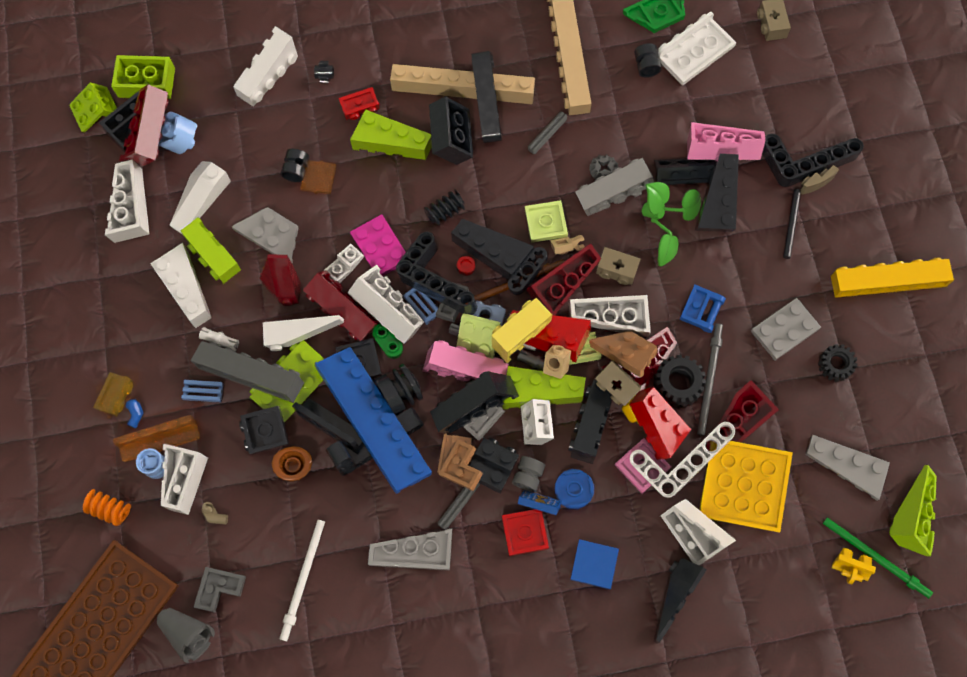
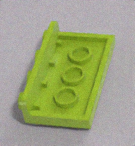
(302, 361)

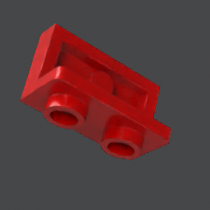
(356, 103)

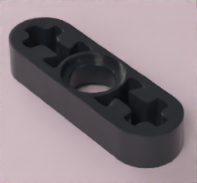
(529, 278)

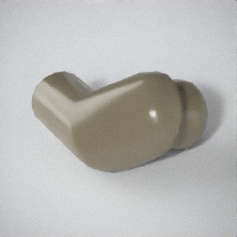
(212, 516)

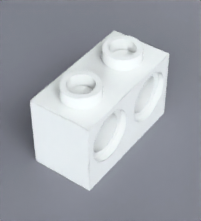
(537, 422)

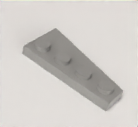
(857, 467)
(418, 552)

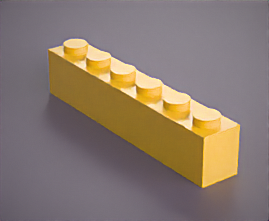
(892, 277)

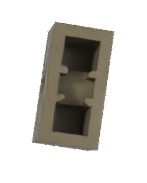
(773, 19)
(611, 259)
(628, 384)

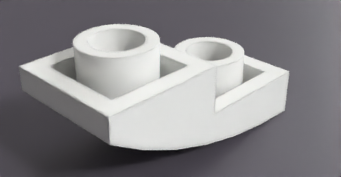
(345, 264)

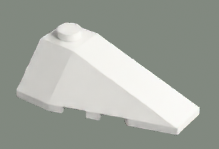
(200, 192)
(289, 332)

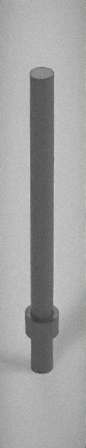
(716, 343)

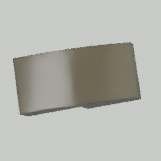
(817, 181)

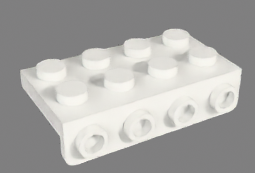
(695, 48)

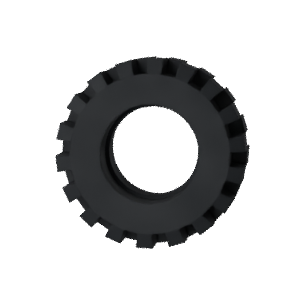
(687, 368)

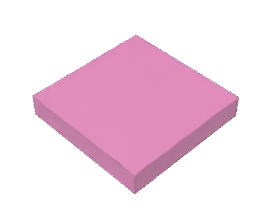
(632, 474)

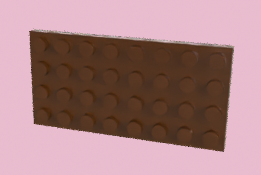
(101, 619)

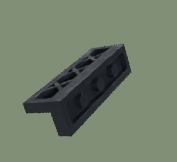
(683, 171)
(329, 424)

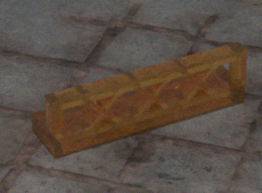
(170, 433)

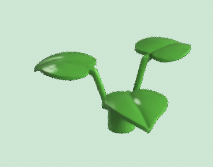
(654, 208)

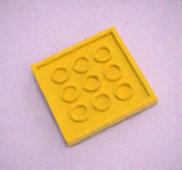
(746, 485)

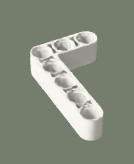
(685, 463)

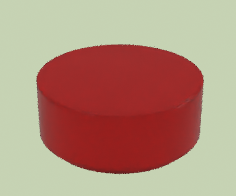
(466, 265)

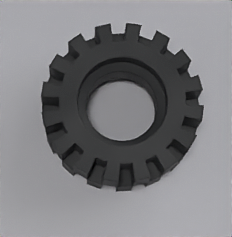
(829, 370)

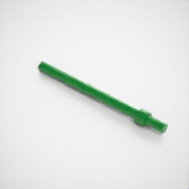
(911, 581)

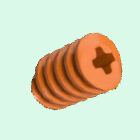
(105, 509)

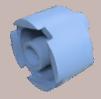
(177, 133)

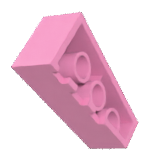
(709, 141)
(460, 362)

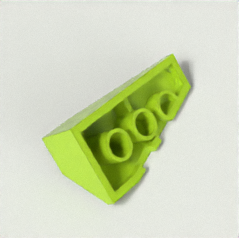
(913, 520)

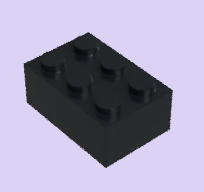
(450, 130)

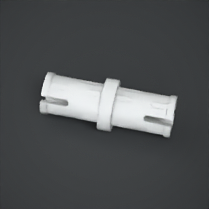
(218, 338)

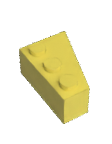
(520, 328)

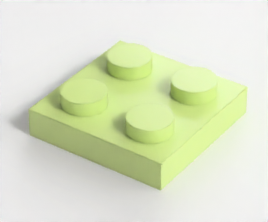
(546, 221)
(476, 334)

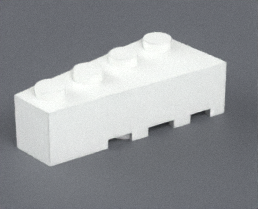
(181, 281)

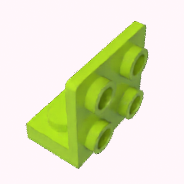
(91, 105)

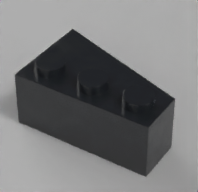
(117, 123)

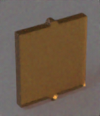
(319, 177)

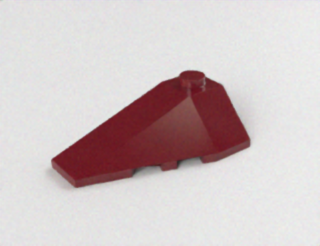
(281, 279)
(665, 343)
(747, 413)

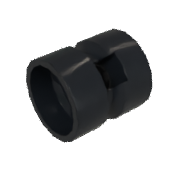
(647, 59)
(294, 165)

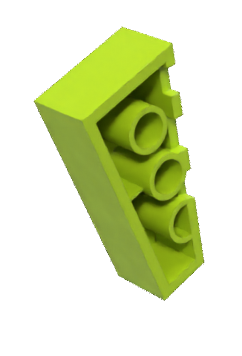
(391, 137)
(537, 385)

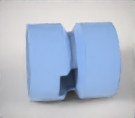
(150, 463)

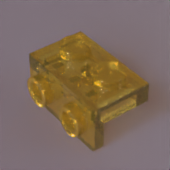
(113, 394)

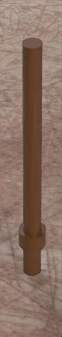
(503, 287)

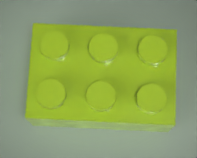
(135, 72)

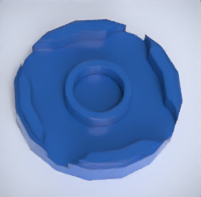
(574, 489)

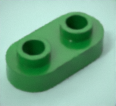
(386, 341)

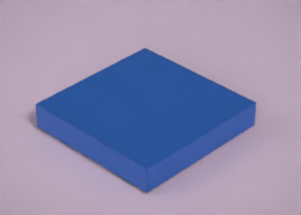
(594, 564)

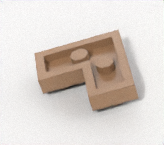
(457, 468)

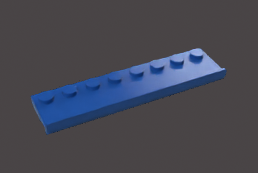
(373, 420)

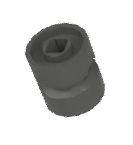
(529, 472)

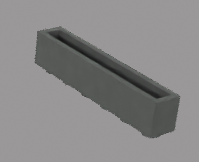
(248, 371)

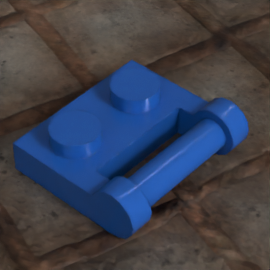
(696, 305)

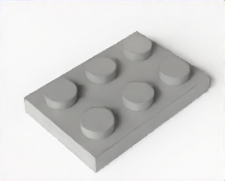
(785, 329)

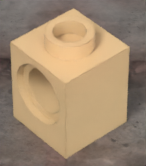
(552, 366)

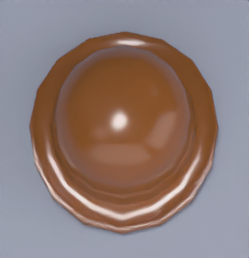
(291, 463)

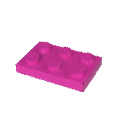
(378, 244)

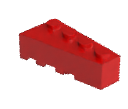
(562, 331)

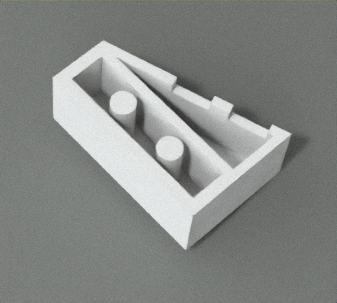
(181, 478)
(696, 532)

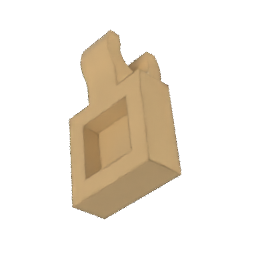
(566, 244)

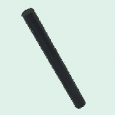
(792, 224)

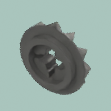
(596, 163)

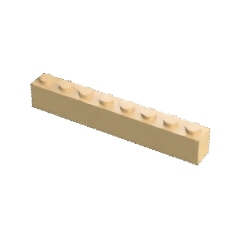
(570, 57)
(459, 83)

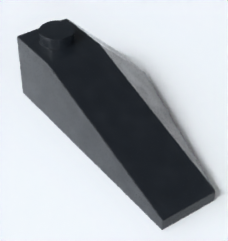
(680, 584)

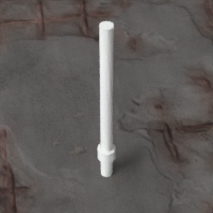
(289, 618)

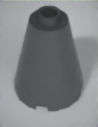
(185, 633)

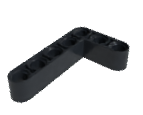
(486, 96)
(809, 162)
(416, 272)
(348, 461)

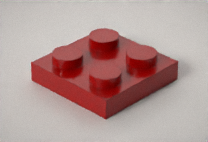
(525, 532)

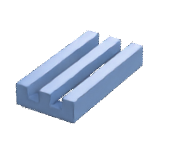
(431, 316)
(186, 389)

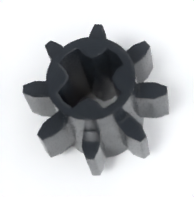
(324, 71)

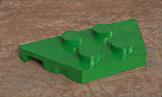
(656, 13)

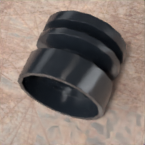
(399, 389)

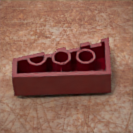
(561, 282)

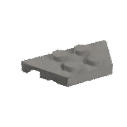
(270, 232)

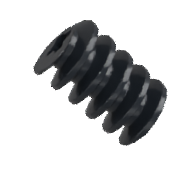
(444, 207)

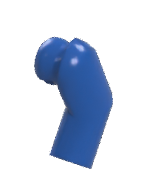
(136, 412)

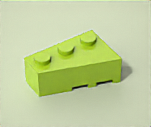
(210, 251)

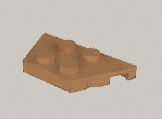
(626, 350)

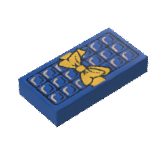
(539, 502)

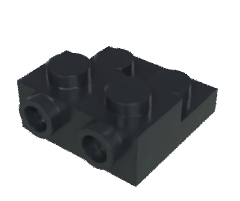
(263, 430)
(494, 463)

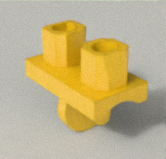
(853, 569)

